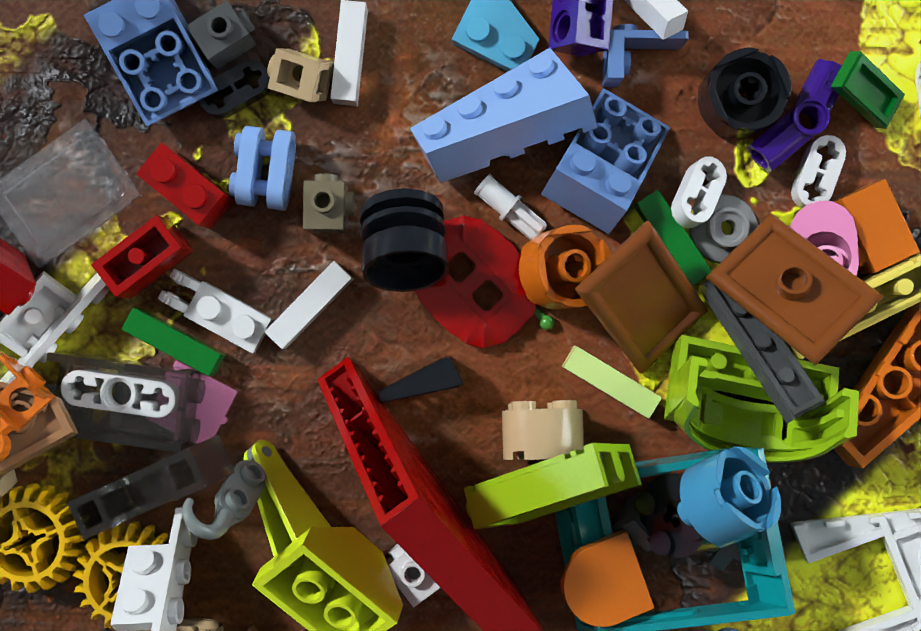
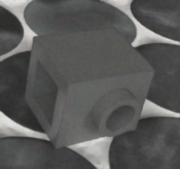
(223, 34)

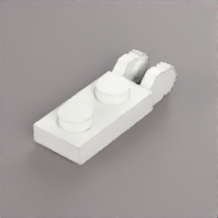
(219, 312)

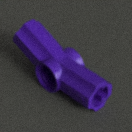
(787, 134)

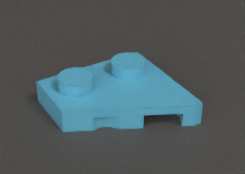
(496, 33)

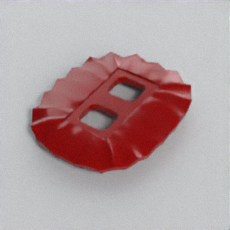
(495, 262)

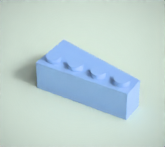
(505, 116)

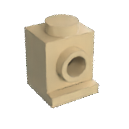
(315, 76)

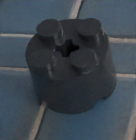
(742, 71)
(665, 528)

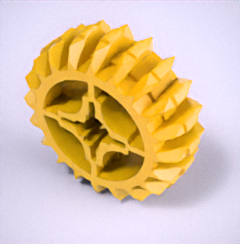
(103, 558)
(39, 568)

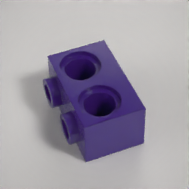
(580, 26)

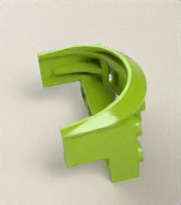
(726, 422)

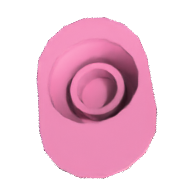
(831, 230)

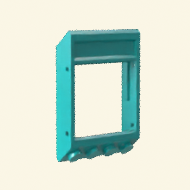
(760, 558)

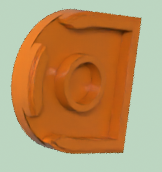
(605, 582)

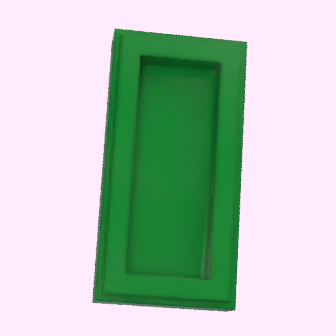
(867, 89)

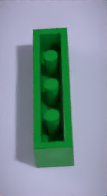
(659, 214)
(173, 341)

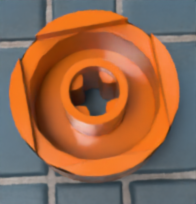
(544, 264)

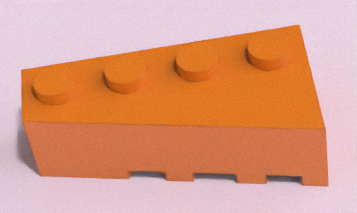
(888, 393)

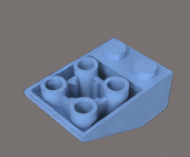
(152, 55)
(607, 163)

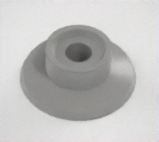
(710, 239)

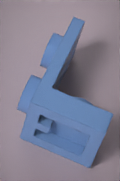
(627, 36)

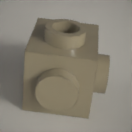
(327, 204)

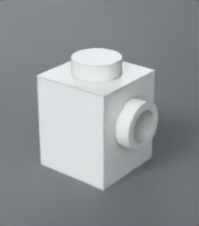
(409, 576)

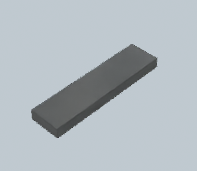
(766, 356)

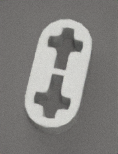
(810, 169)
(705, 196)

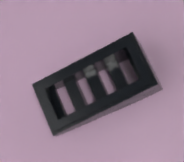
(429, 379)

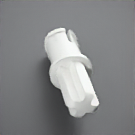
(510, 207)

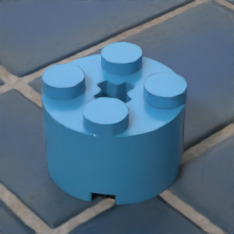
(728, 497)

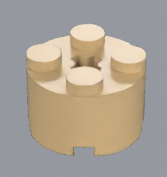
(541, 432)

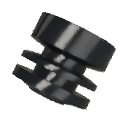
(403, 240)

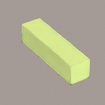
(611, 381)

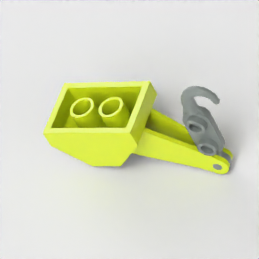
(318, 571)

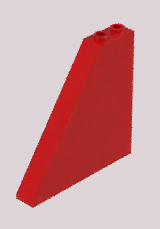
(419, 508)

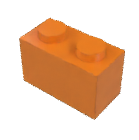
(880, 227)

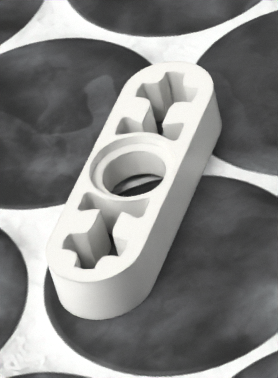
(92, 399)

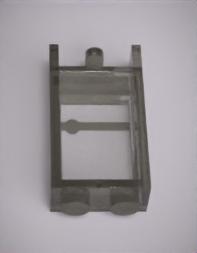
(165, 433)

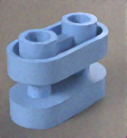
(246, 181)

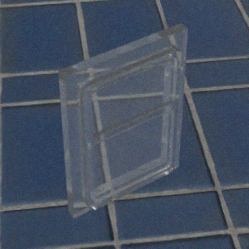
(64, 193)

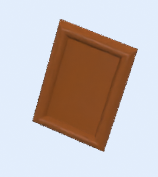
(794, 288)
(642, 297)

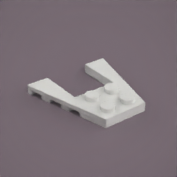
(902, 541)

